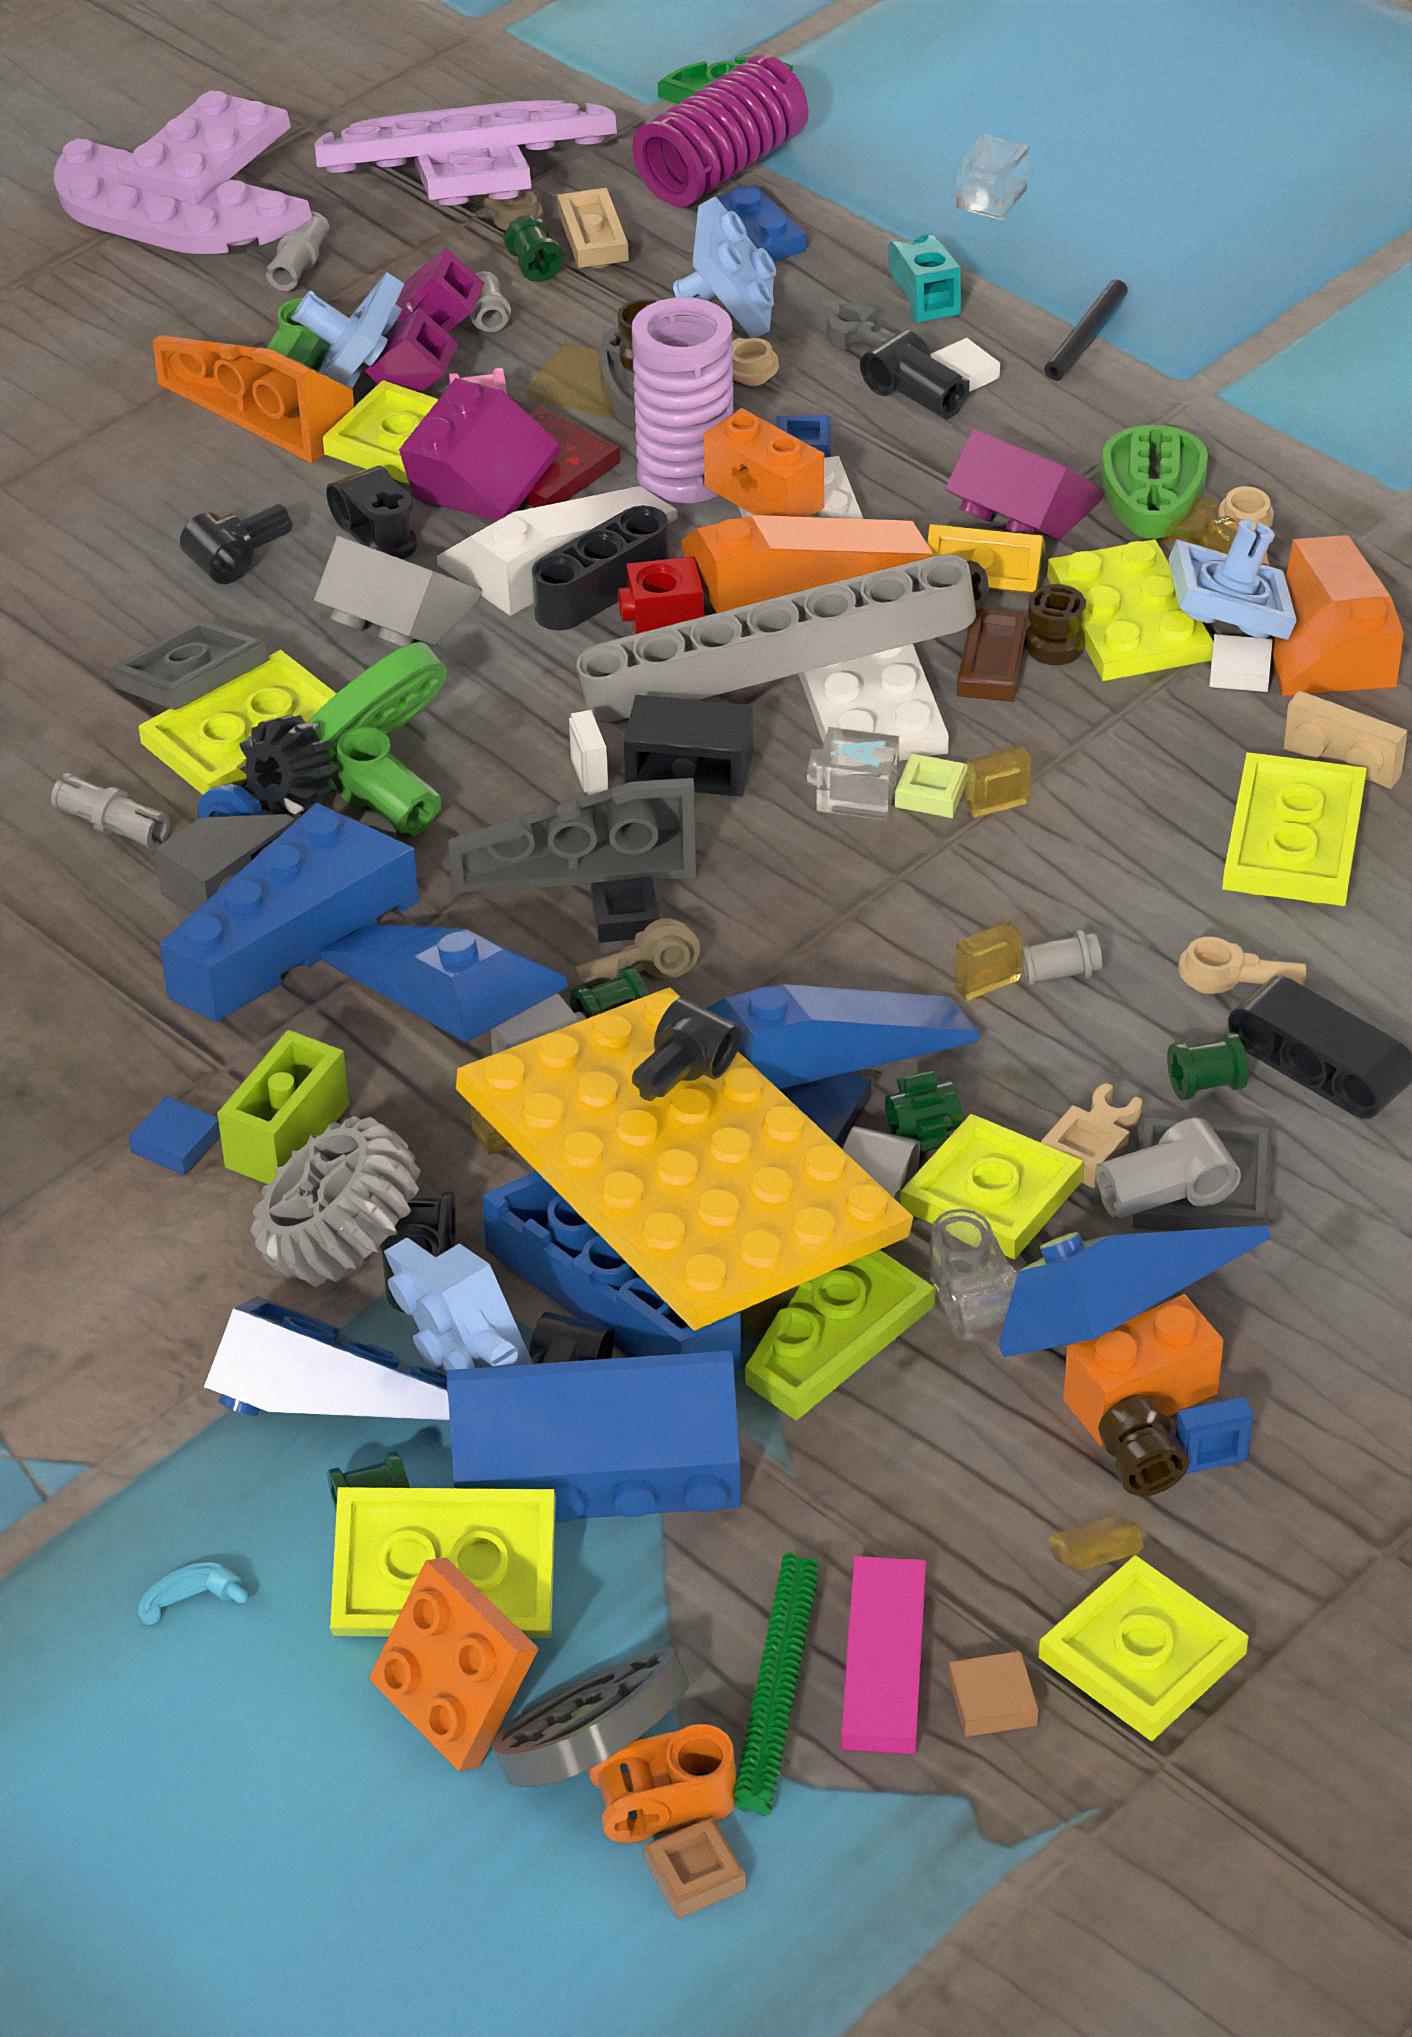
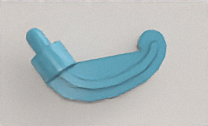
(188, 1582)

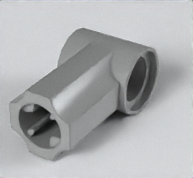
(1184, 1164)

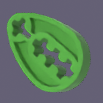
(1132, 491)
(384, 694)

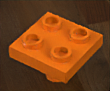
(453, 1663)

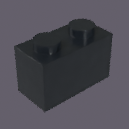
(690, 740)

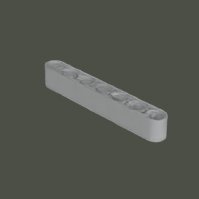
(780, 636)

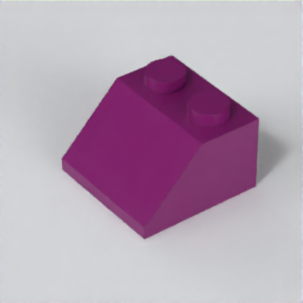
(477, 452)
(1020, 487)

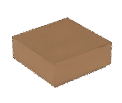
(992, 1694)
(694, 1867)

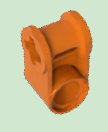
(665, 1783)

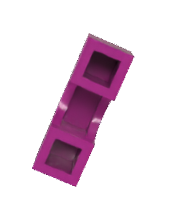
(431, 307)

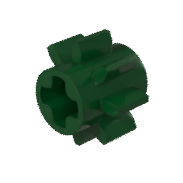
(924, 1110)

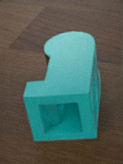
(927, 277)

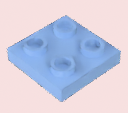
(730, 269)
(356, 337)
(1234, 584)

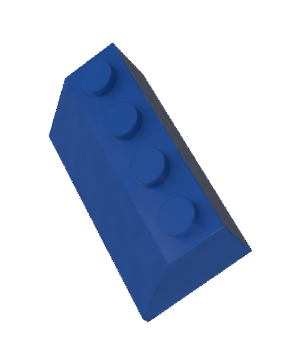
(601, 1433)

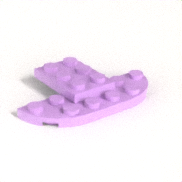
(466, 147)
(179, 181)

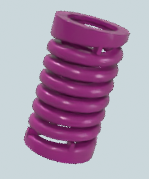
(720, 130)

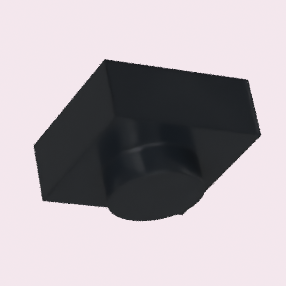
(623, 908)

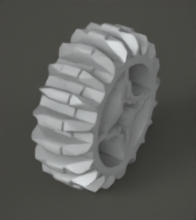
(335, 1201)

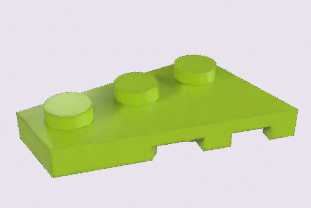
(835, 1330)

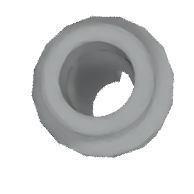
(491, 308)
(1062, 958)

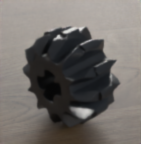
(288, 765)

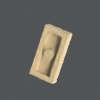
(592, 228)
(1345, 737)

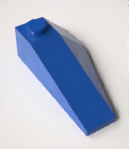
(825, 1032)
(1105, 1281)

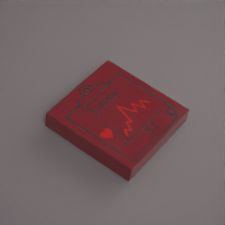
(579, 463)

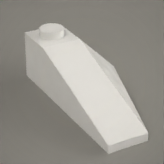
(503, 554)

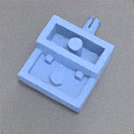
(455, 1308)

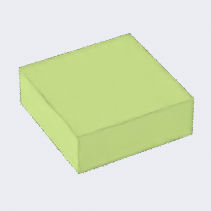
(931, 785)

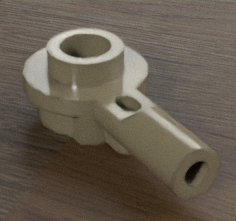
(510, 209)
(663, 950)

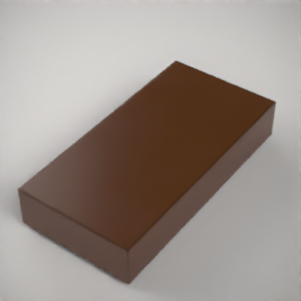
(993, 655)

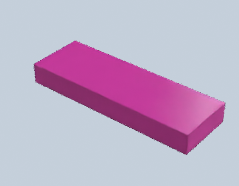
(884, 1655)

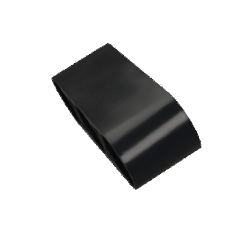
(588, 570)
(1322, 1047)

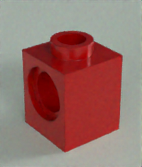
(661, 594)

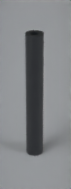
(1085, 330)

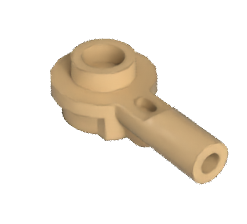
(753, 361)
(1248, 504)
(1217, 966)

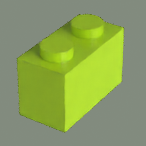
(282, 1103)

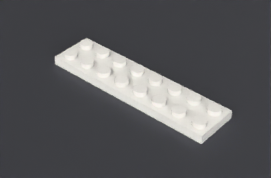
(879, 690)

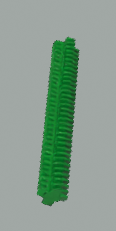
(776, 1684)

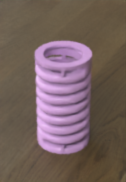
(679, 393)

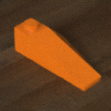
(255, 390)
(782, 555)
(1344, 624)

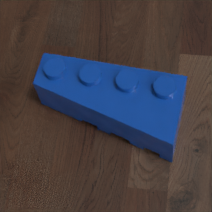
(285, 907)
(573, 1265)

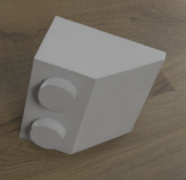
(392, 594)

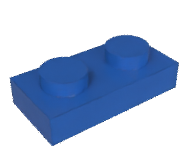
(765, 222)

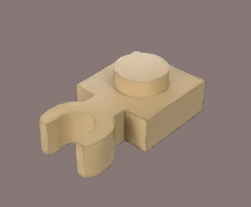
(1095, 1134)

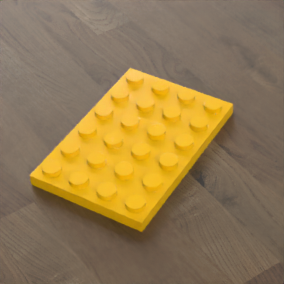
(702, 1190)

